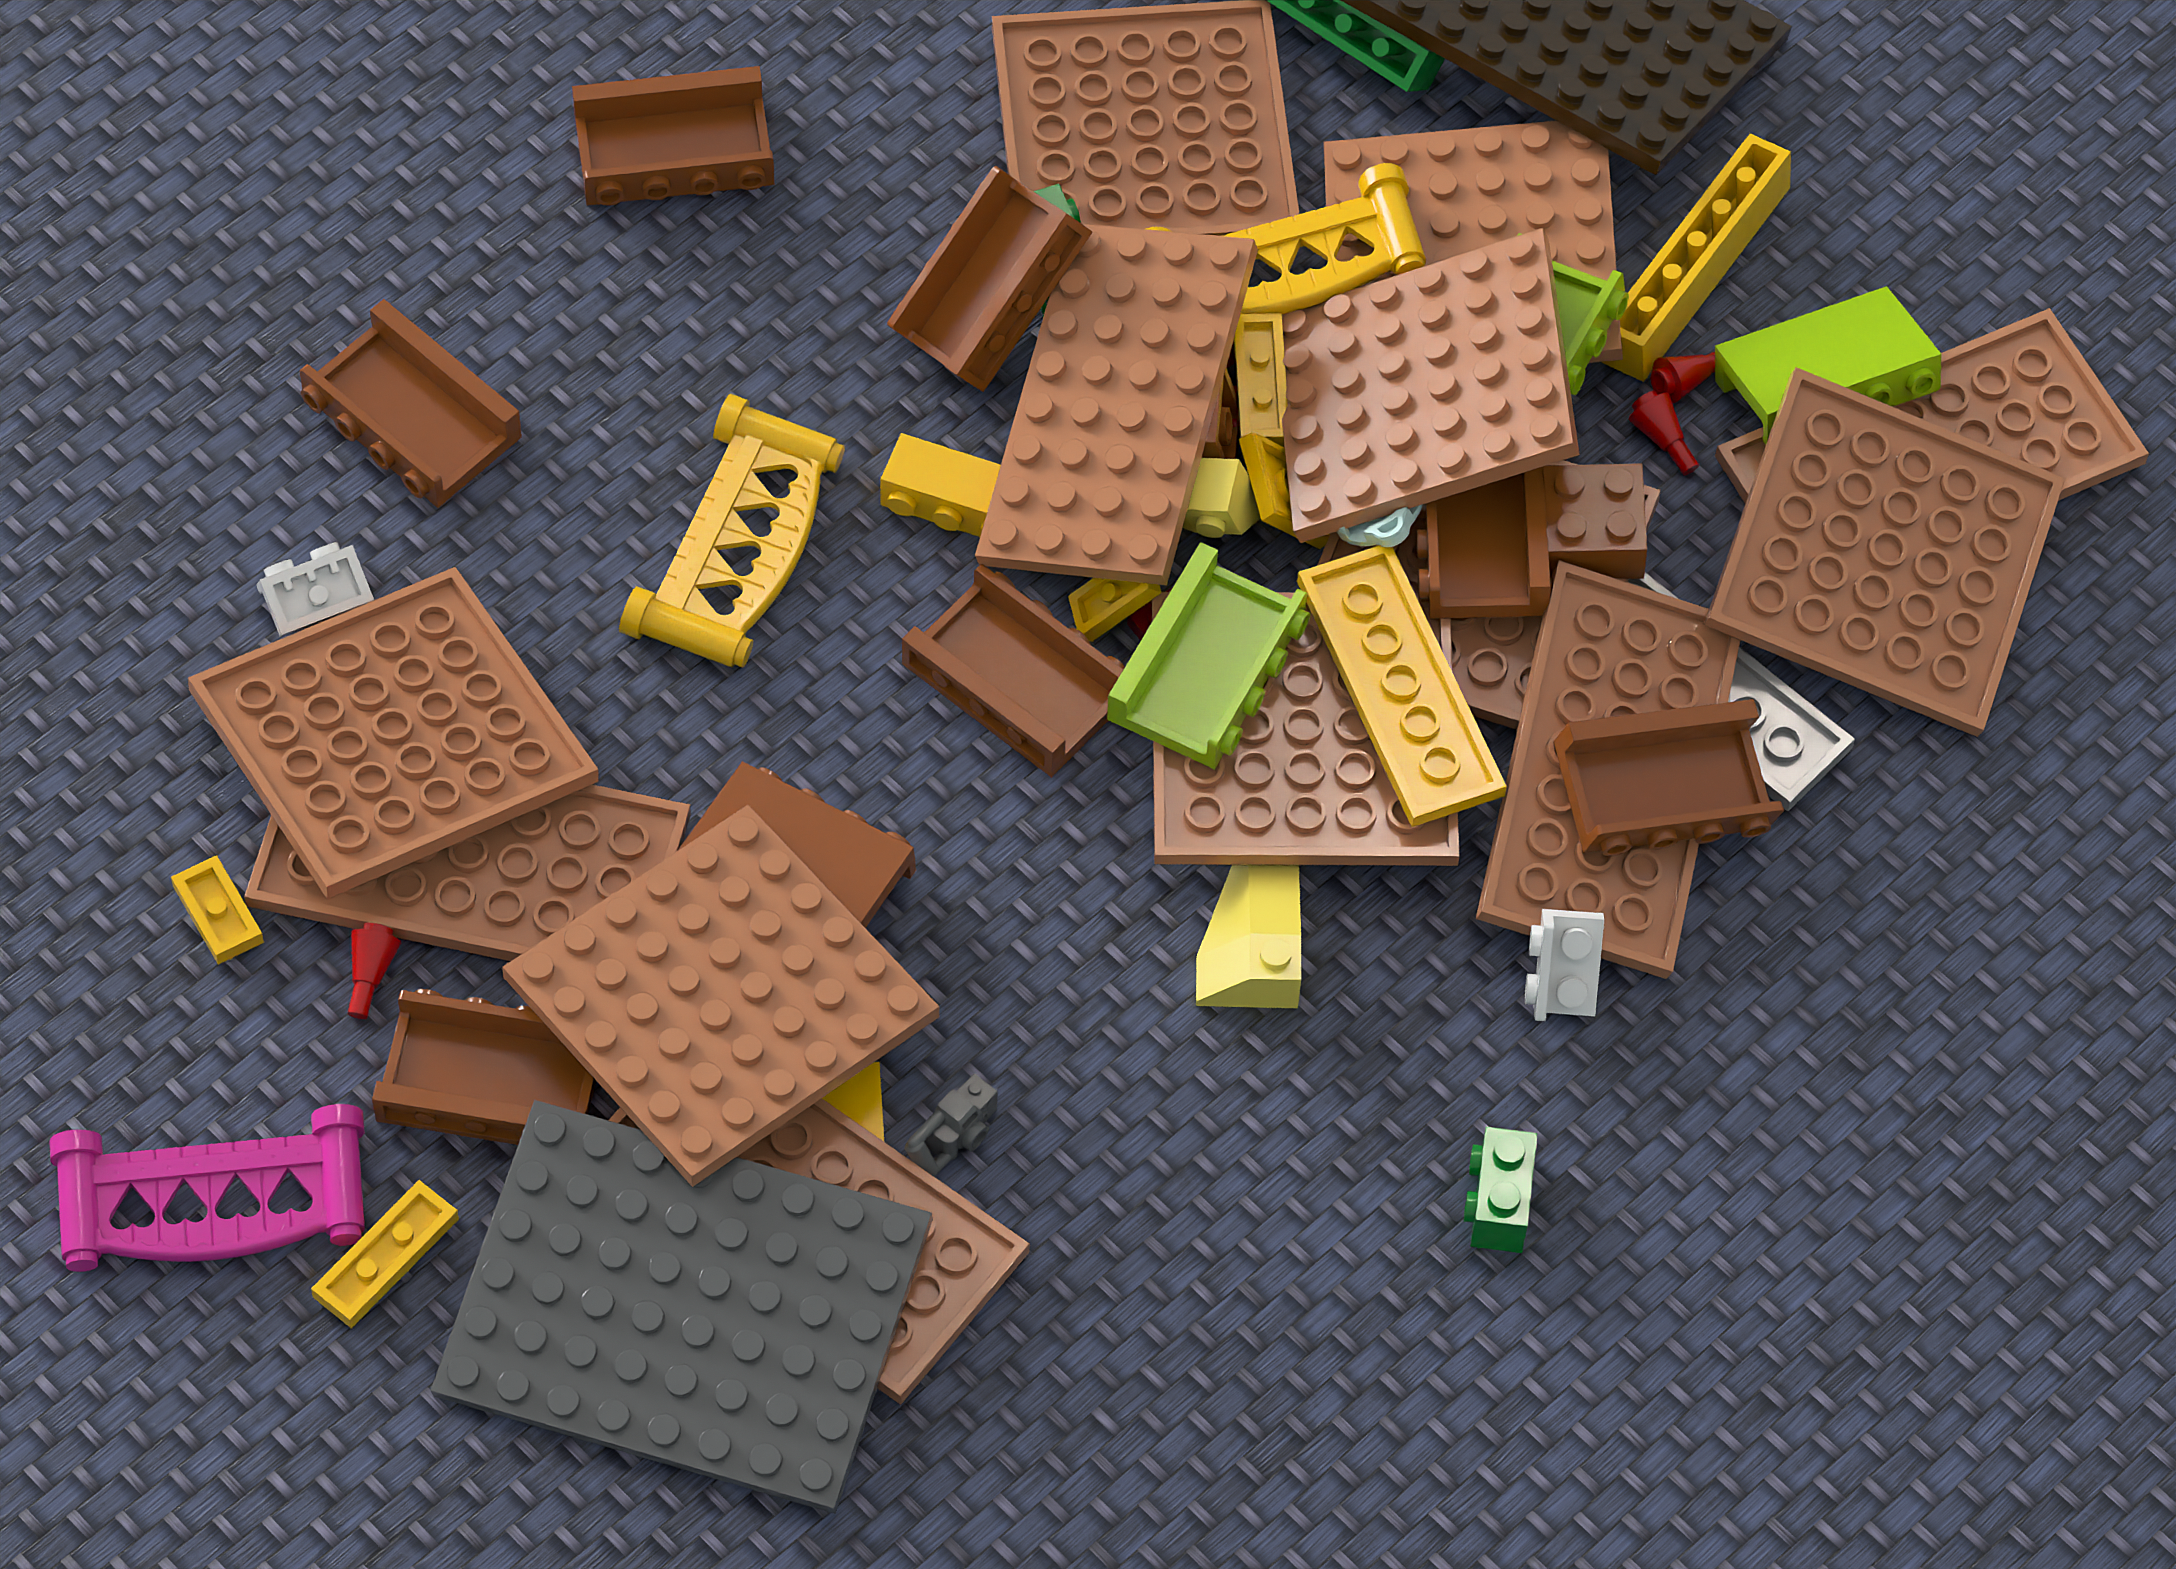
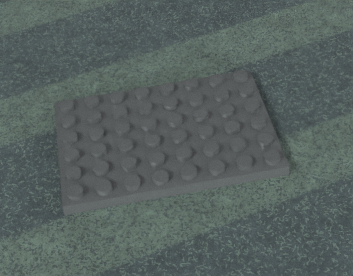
(680, 1319)

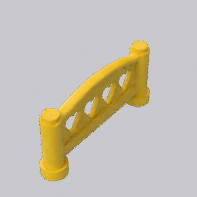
(1376, 218)
(756, 445)

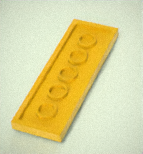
(1401, 685)

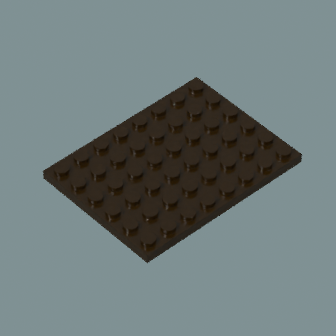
(1612, 70)

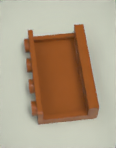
(672, 136)
(989, 278)
(413, 406)
(1487, 550)
(1016, 670)
(1665, 777)
(836, 845)
(475, 1068)

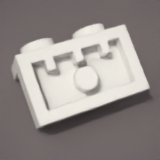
(314, 589)
(1567, 963)

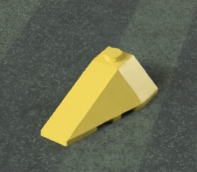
(1221, 499)
(1253, 941)

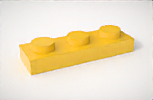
(1260, 375)
(385, 1253)

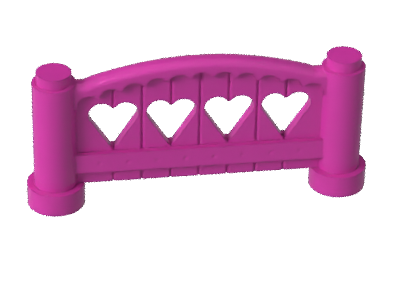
(96, 1183)

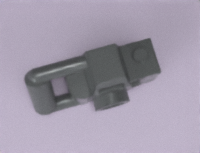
(953, 1125)

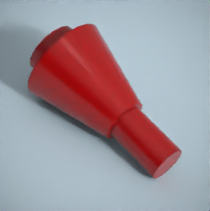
(1681, 374)
(1658, 421)
(371, 956)

